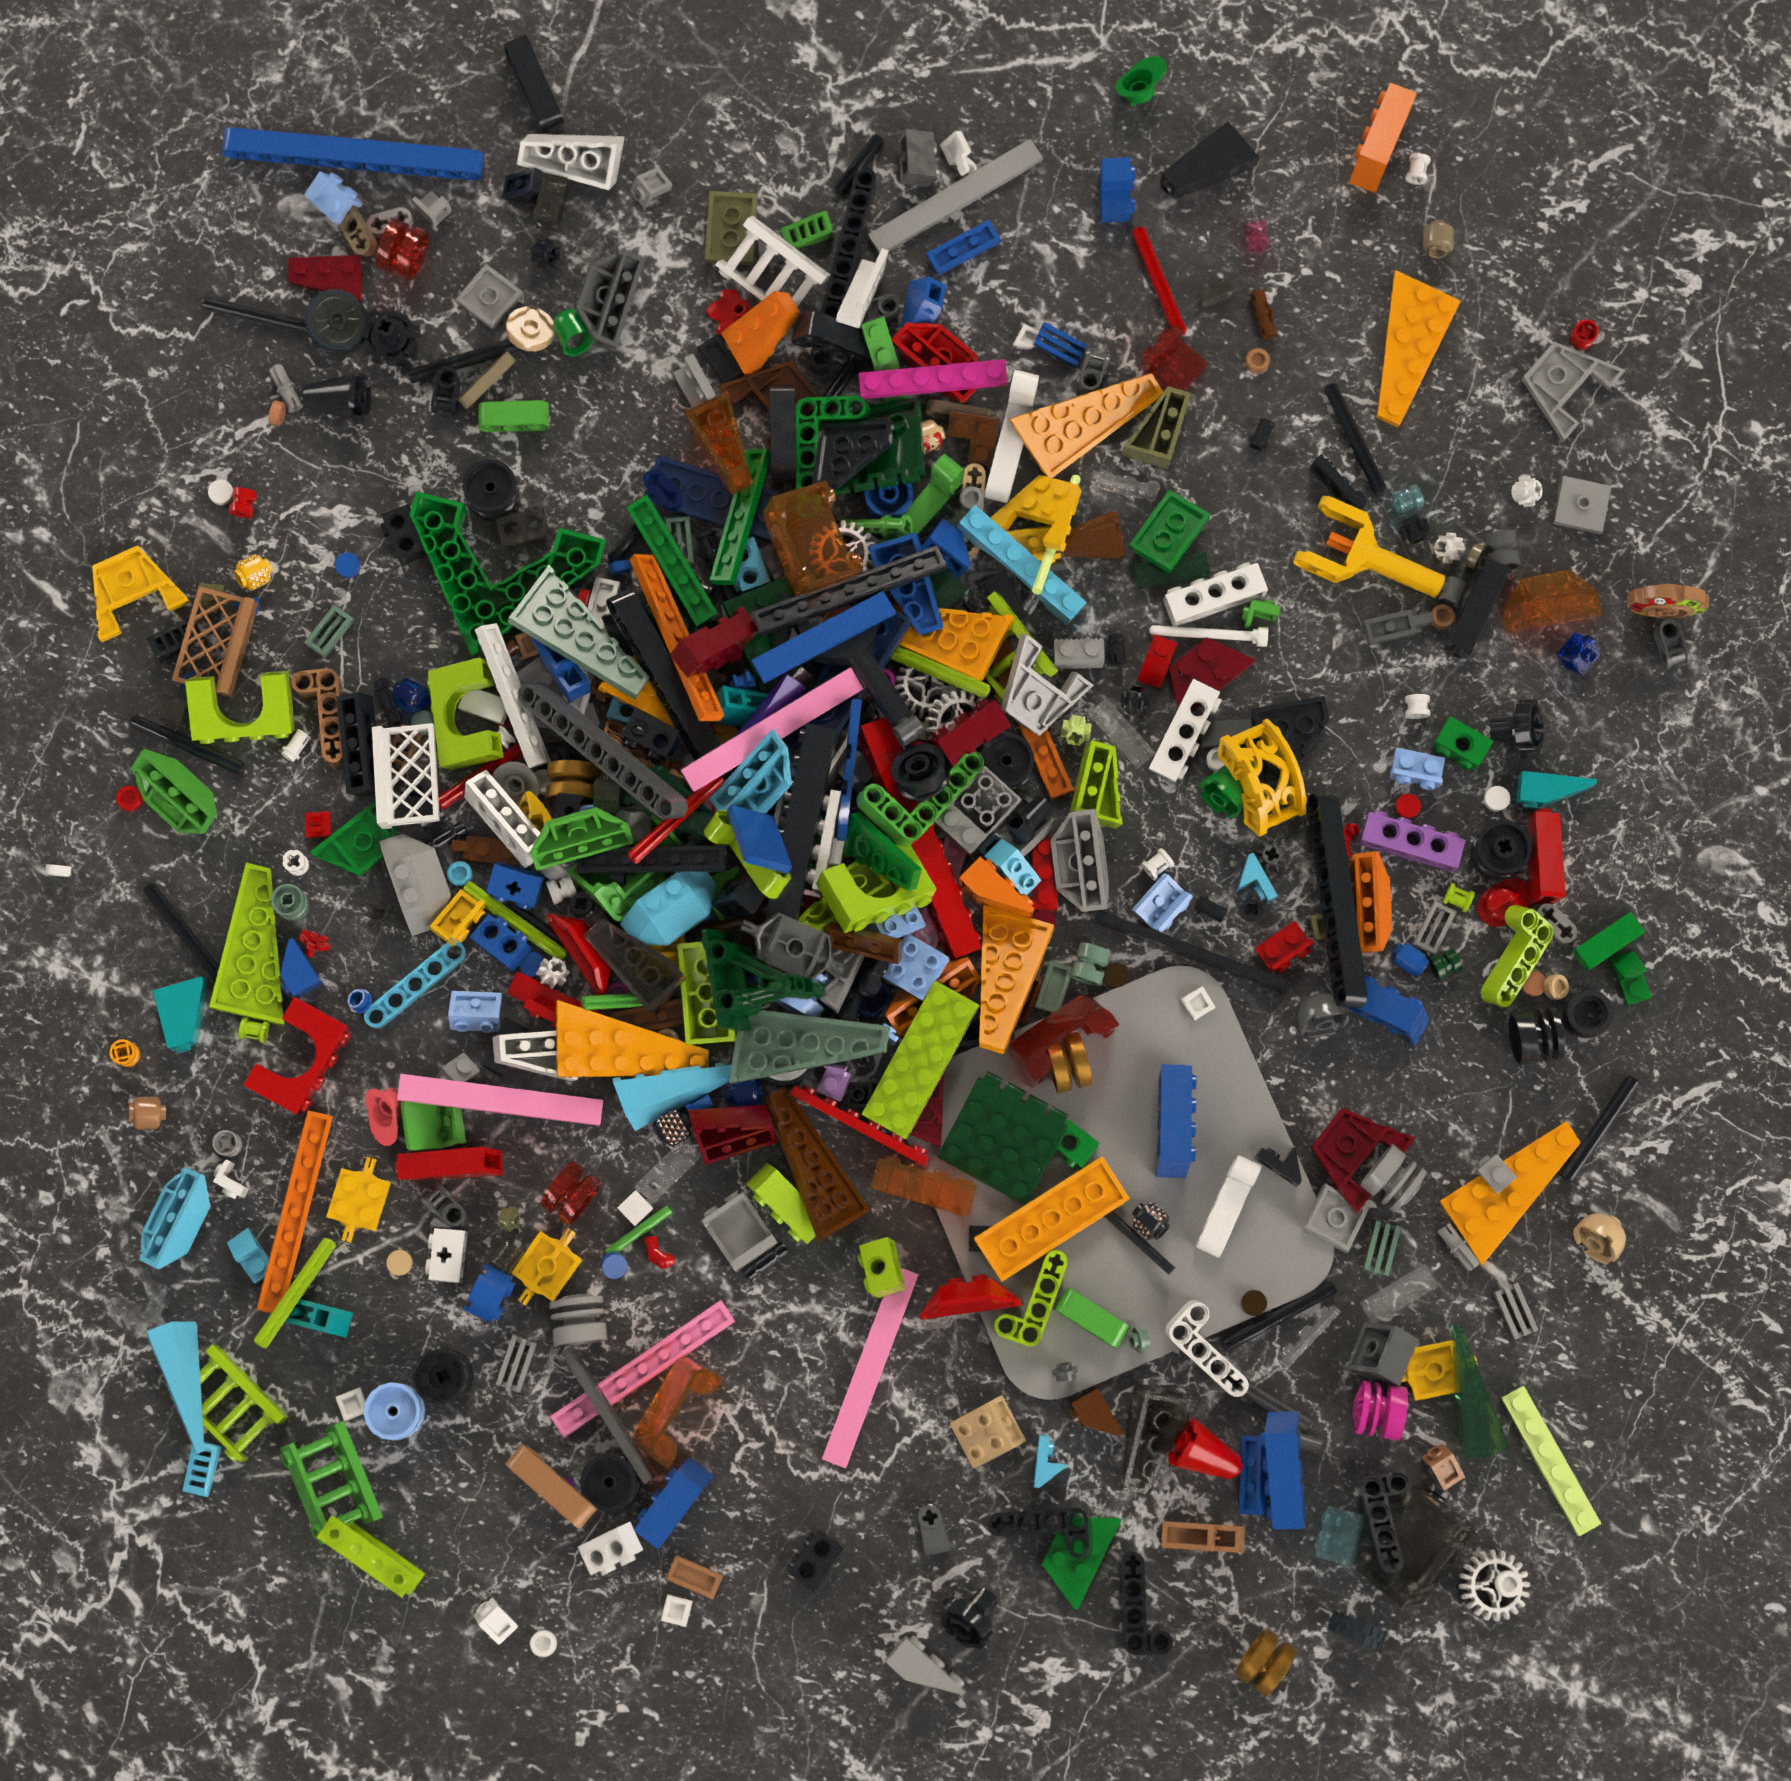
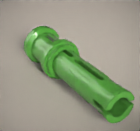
(885, 526)

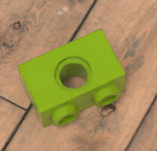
(891, 1279)

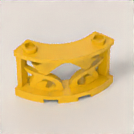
(1277, 751)

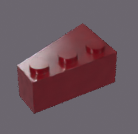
(715, 646)
(970, 731)
(731, 1131)

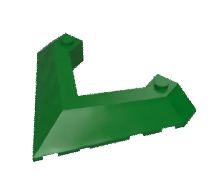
(463, 580)

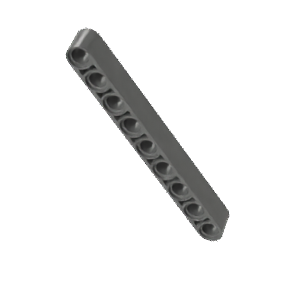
(603, 751)

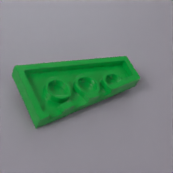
(879, 852)

